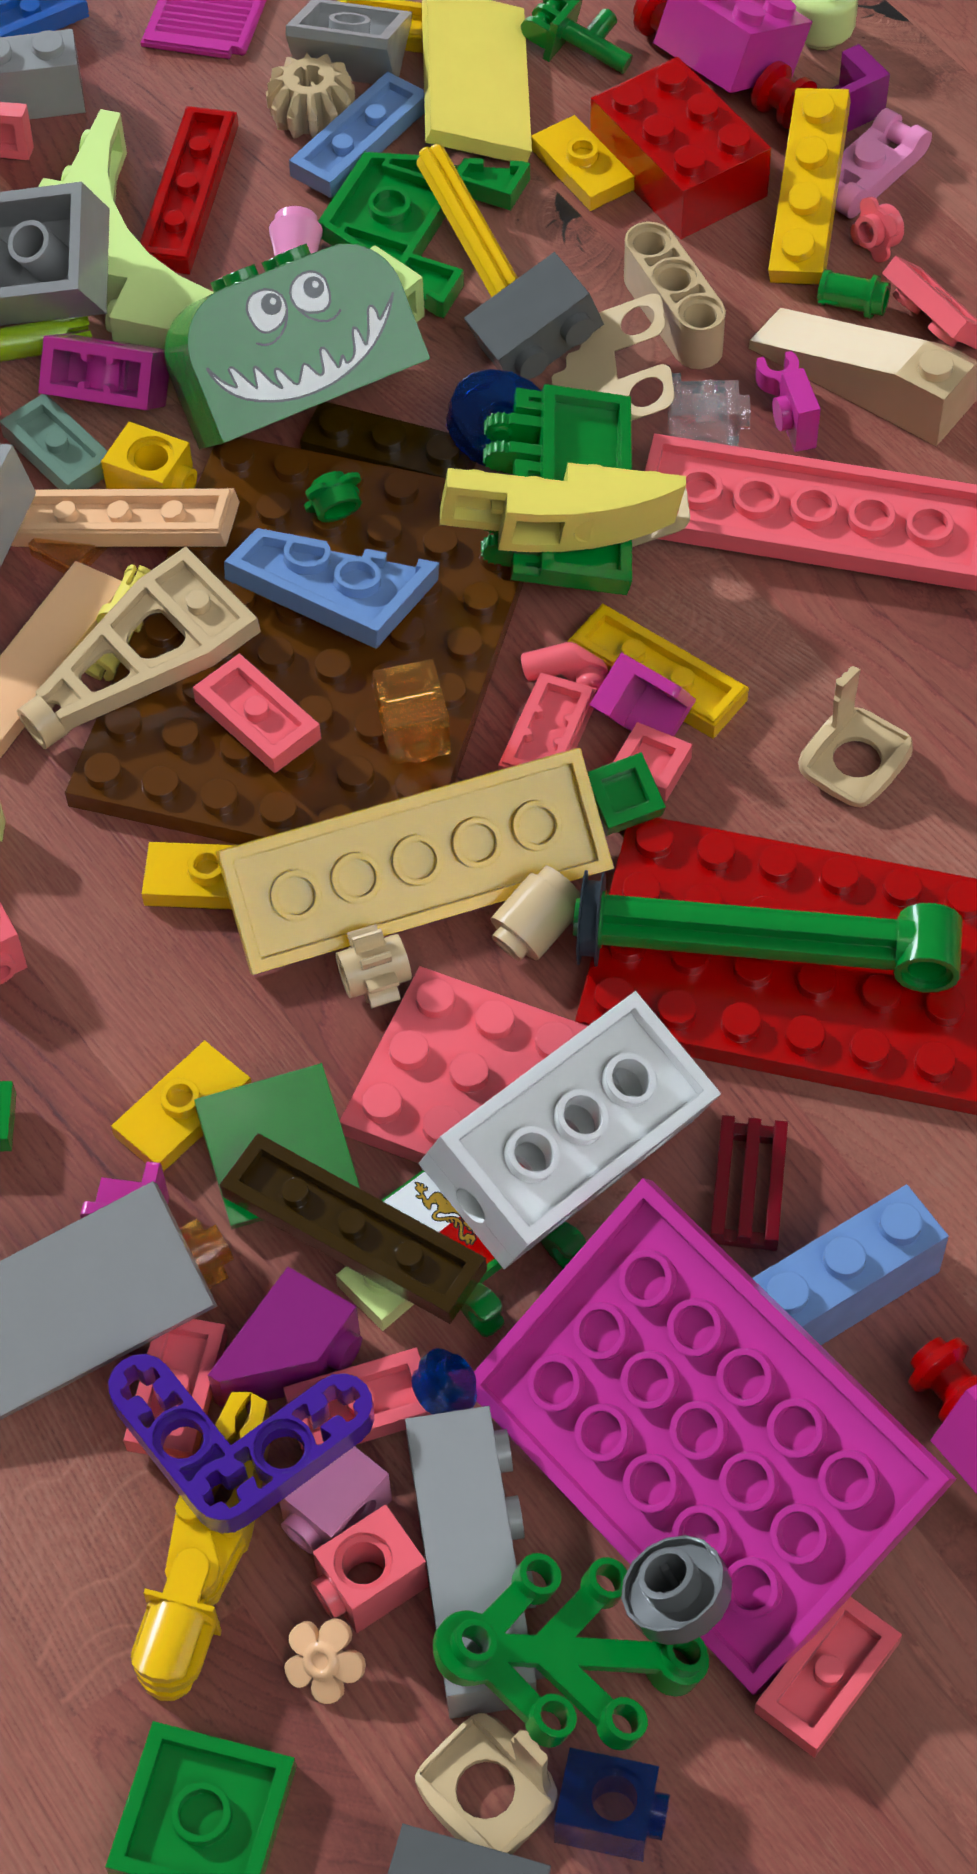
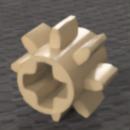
(373, 966)

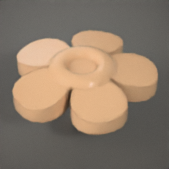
(323, 1659)

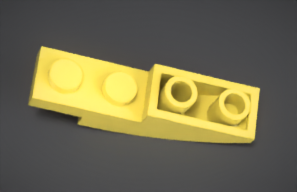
(582, 512)

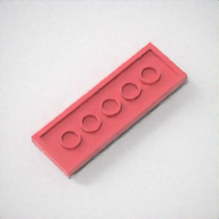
(824, 512)

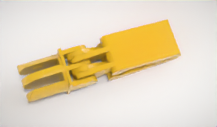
(197, 1570)

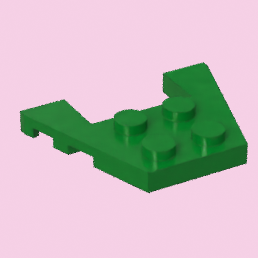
(394, 208)

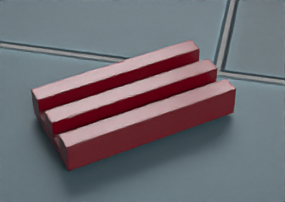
(753, 1135)

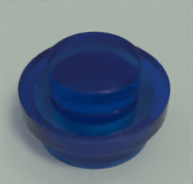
(444, 1382)

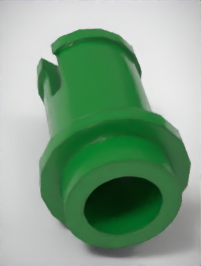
(854, 293)

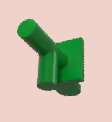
(556, 23)

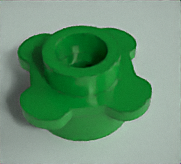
(334, 496)

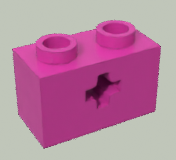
(103, 371)

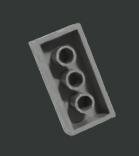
(52, 253)

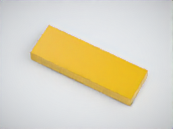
(716, 694)

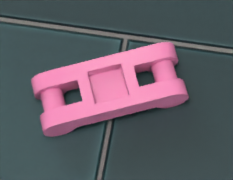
(872, 165)

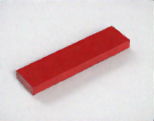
(189, 186)

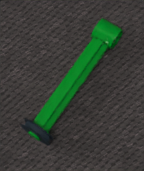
(917, 946)

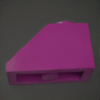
(288, 1340)

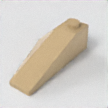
(893, 375)

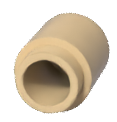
(535, 914)

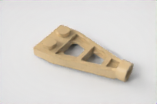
(190, 599)

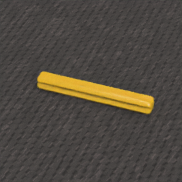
(465, 218)

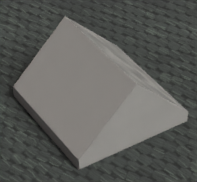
(358, 35)

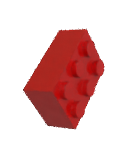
(683, 146)

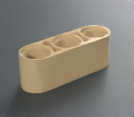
(691, 307)

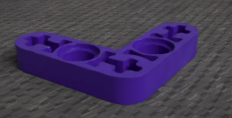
(224, 1463)

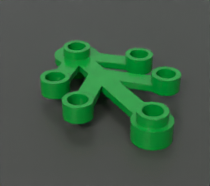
(562, 1655)

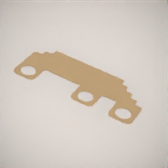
(595, 370)

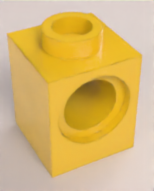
(148, 461)

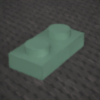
(55, 444)

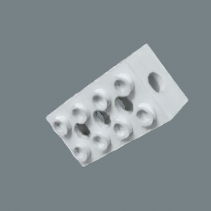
(573, 1126)

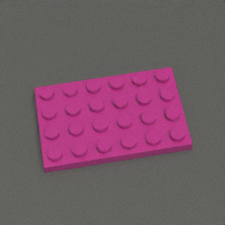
(702, 1410)

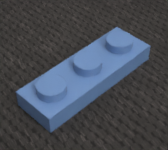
(362, 127)

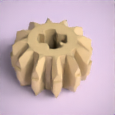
(308, 94)

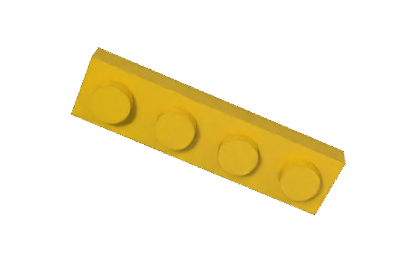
(809, 186)

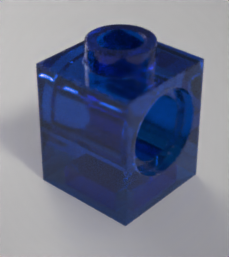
(594, 1774)

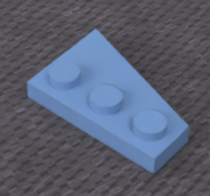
(341, 590)

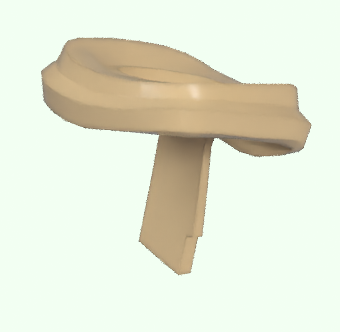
(849, 725)
(489, 1740)

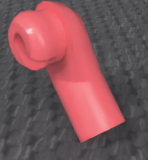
(565, 659)

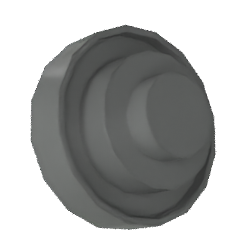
(676, 1590)

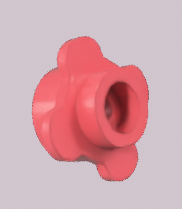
(877, 228)

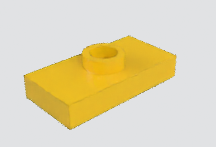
(582, 162)
(184, 876)
(166, 1117)

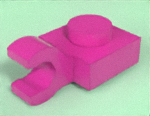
(795, 405)

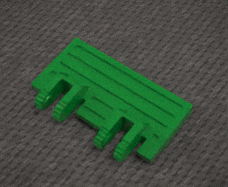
(540, 440)

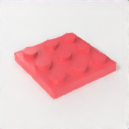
(445, 1059)

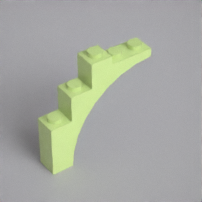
(140, 289)

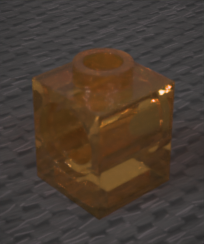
(412, 712)

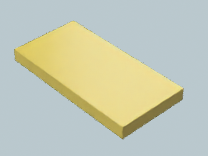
(476, 78)

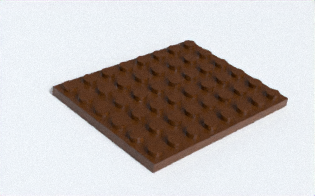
(185, 772)

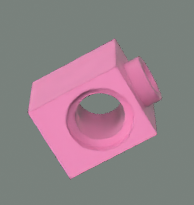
(335, 1500)

